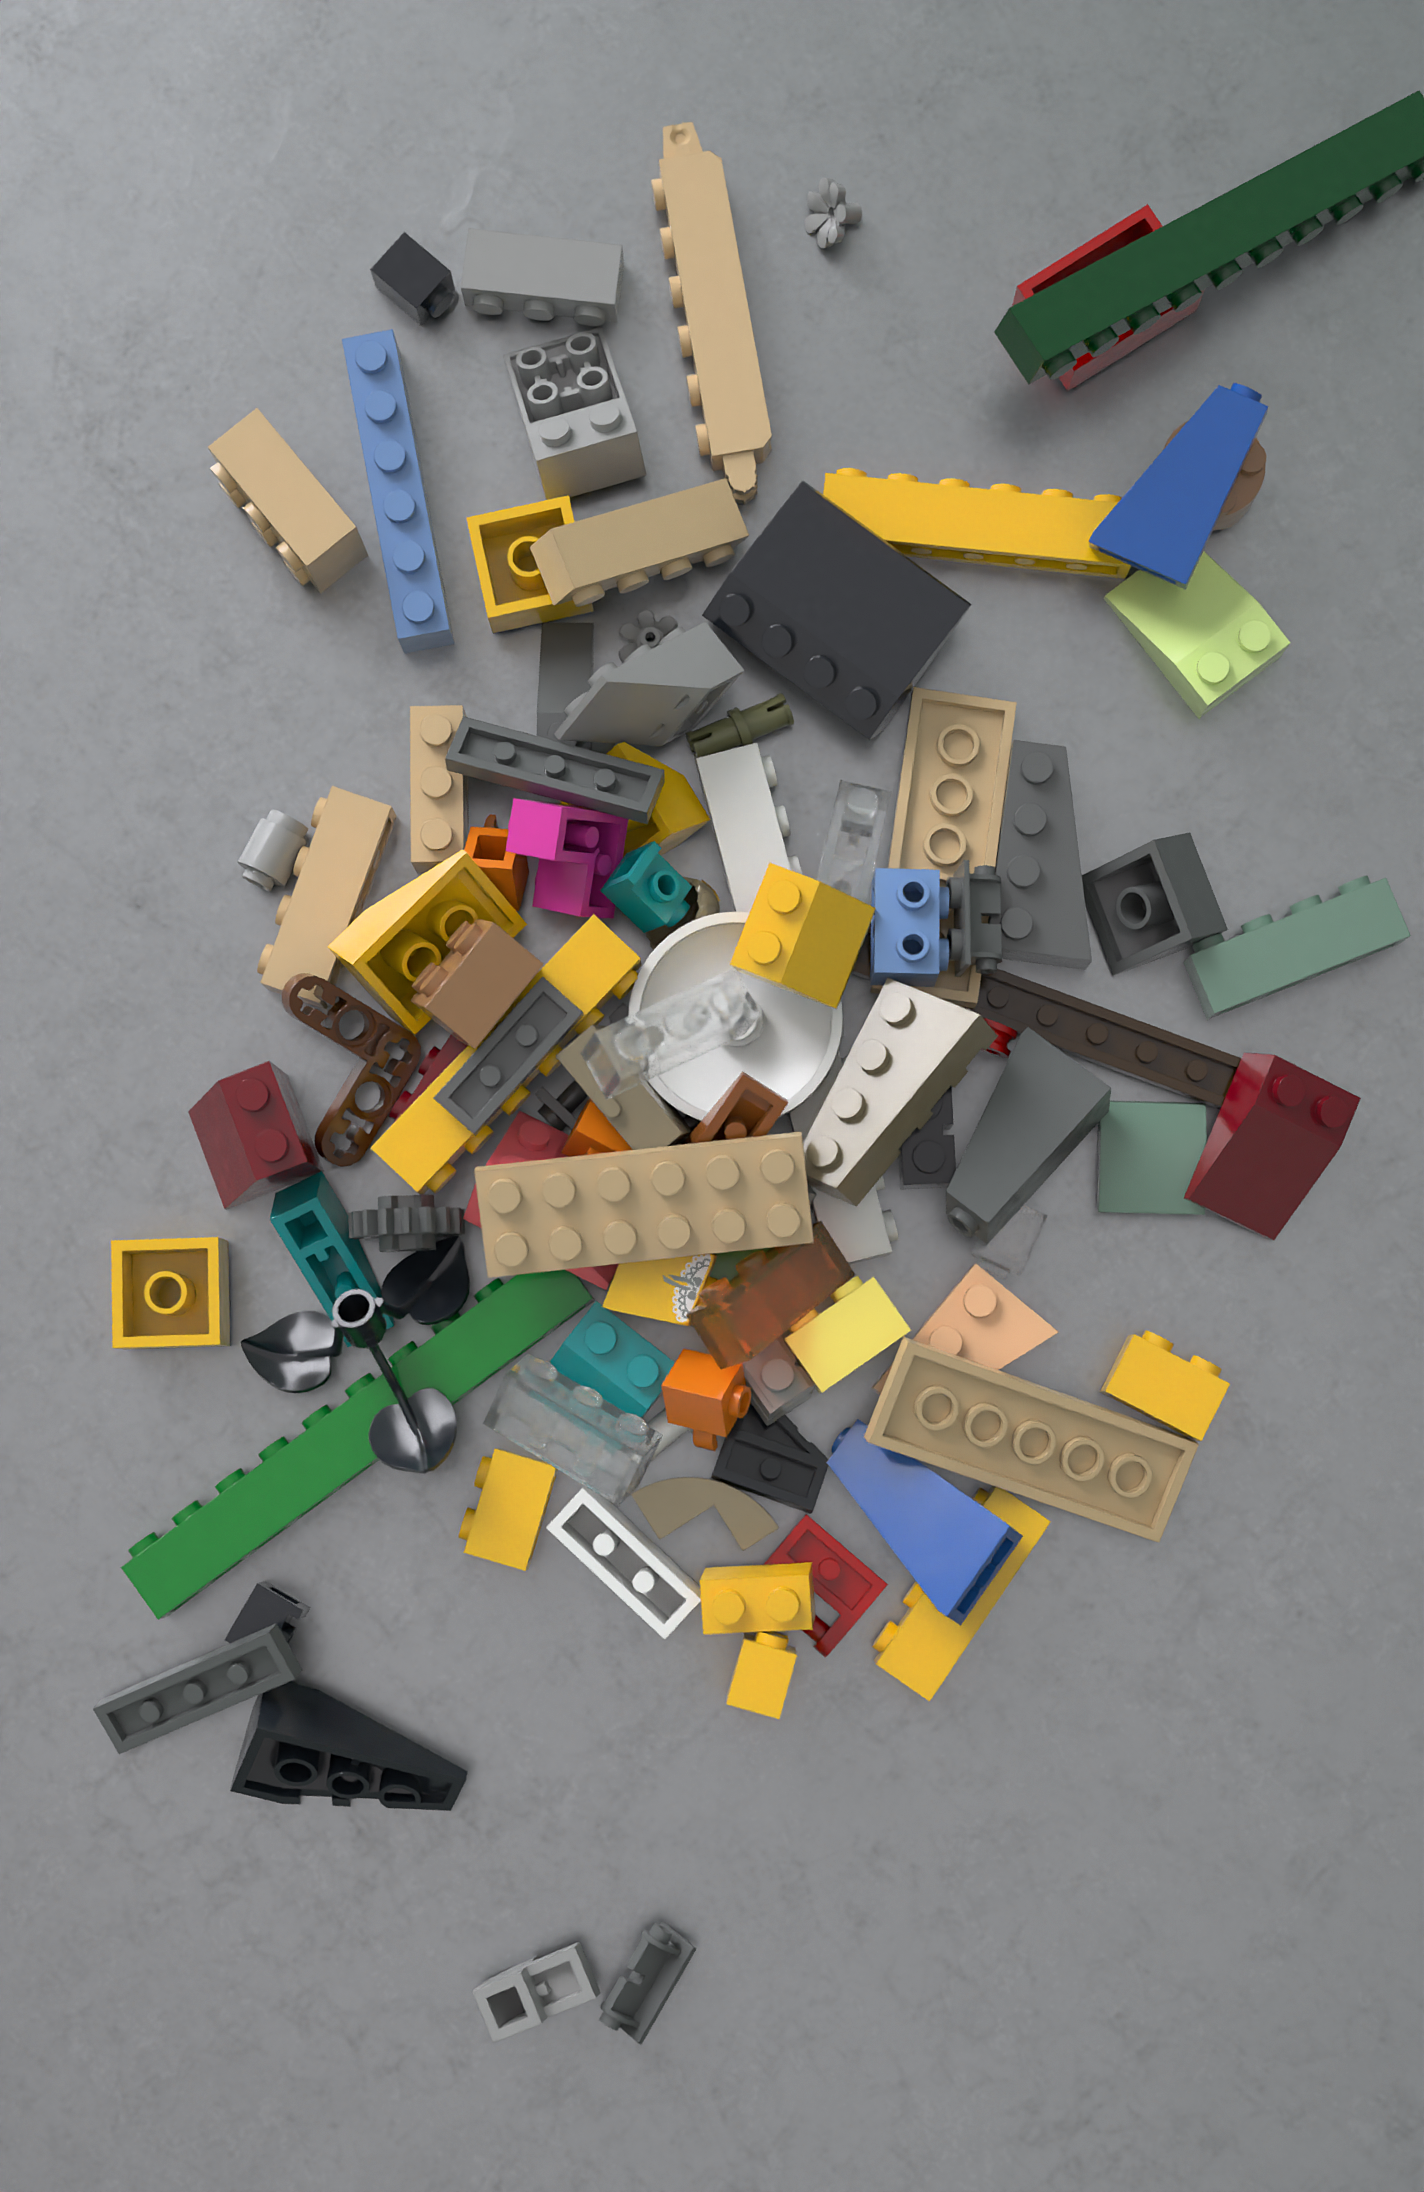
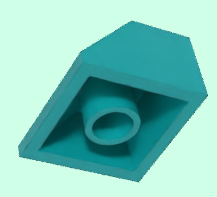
(613, 1361)

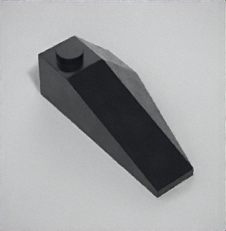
(320, 1747)

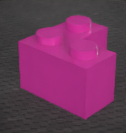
(575, 854)

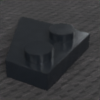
(772, 1461)

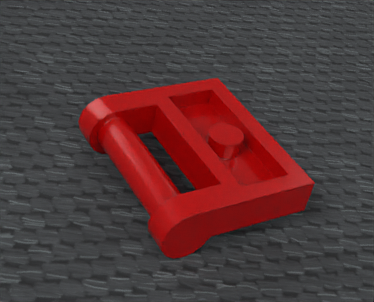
(837, 1579)

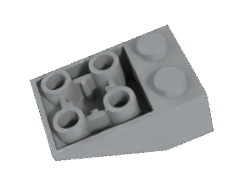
(575, 414)
(654, 691)

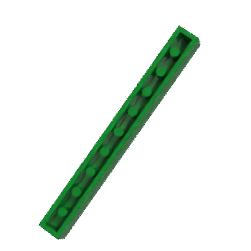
(336, 1442)

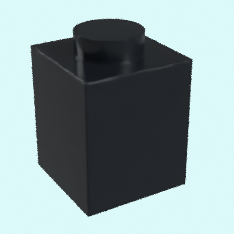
(414, 279)

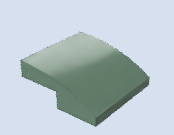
(1149, 1156)

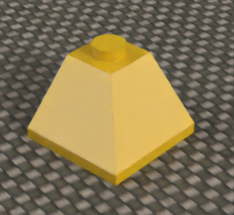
(676, 811)

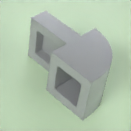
(535, 1991)

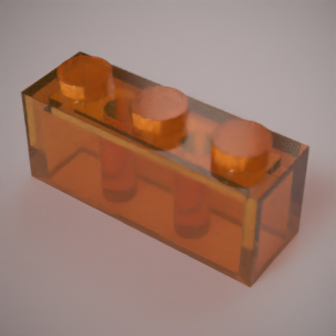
(767, 1296)

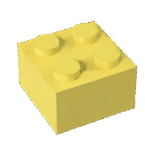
(846, 1333)

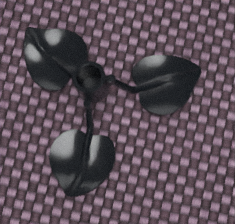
(298, 1350)

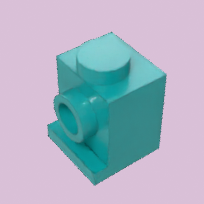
(648, 889)

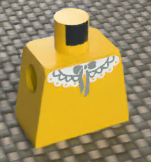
(661, 1287)

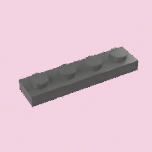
(555, 770)
(198, 1688)

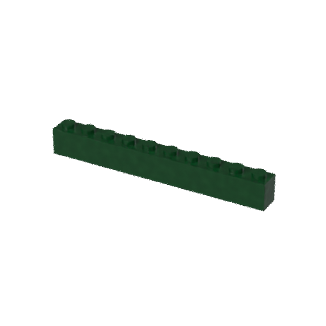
(1215, 242)

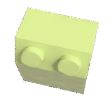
(1202, 636)

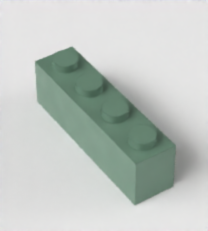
(1296, 947)

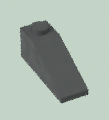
(563, 674)

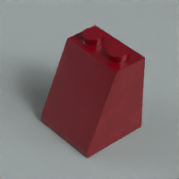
(254, 1134)

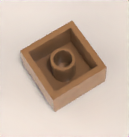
(475, 981)

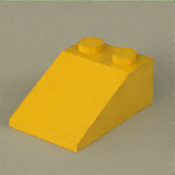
(411, 928)

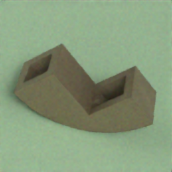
(680, 1499)

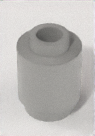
(273, 850)

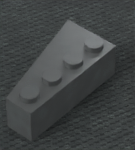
(1040, 862)

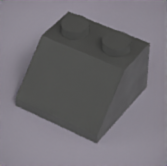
(1152, 902)

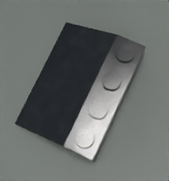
(836, 610)

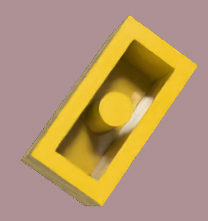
(1166, 1386)
(509, 1508)
(757, 1598)
(762, 1673)

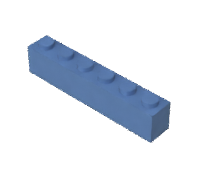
(398, 491)

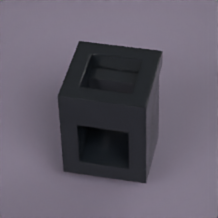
(267, 1607)

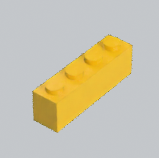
(929, 1643)

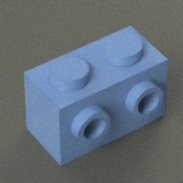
(907, 926)

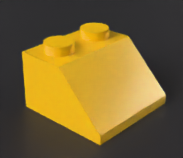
(802, 936)

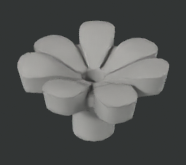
(830, 213)
(647, 628)

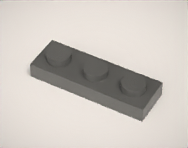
(508, 1056)

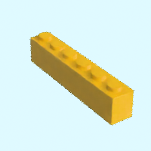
(979, 524)
(429, 1139)

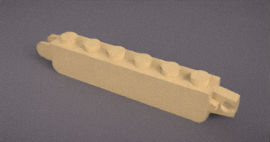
(714, 308)

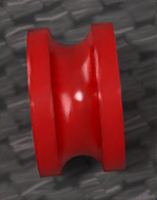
(1004, 1035)

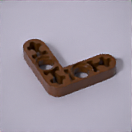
(369, 1048)

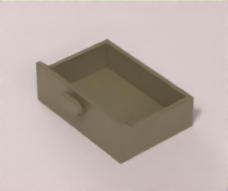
(638, 1113)

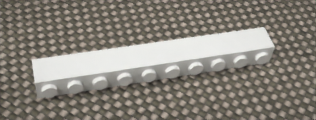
(747, 839)

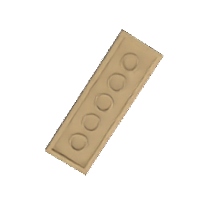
(951, 801)
(644, 1204)
(1030, 1440)

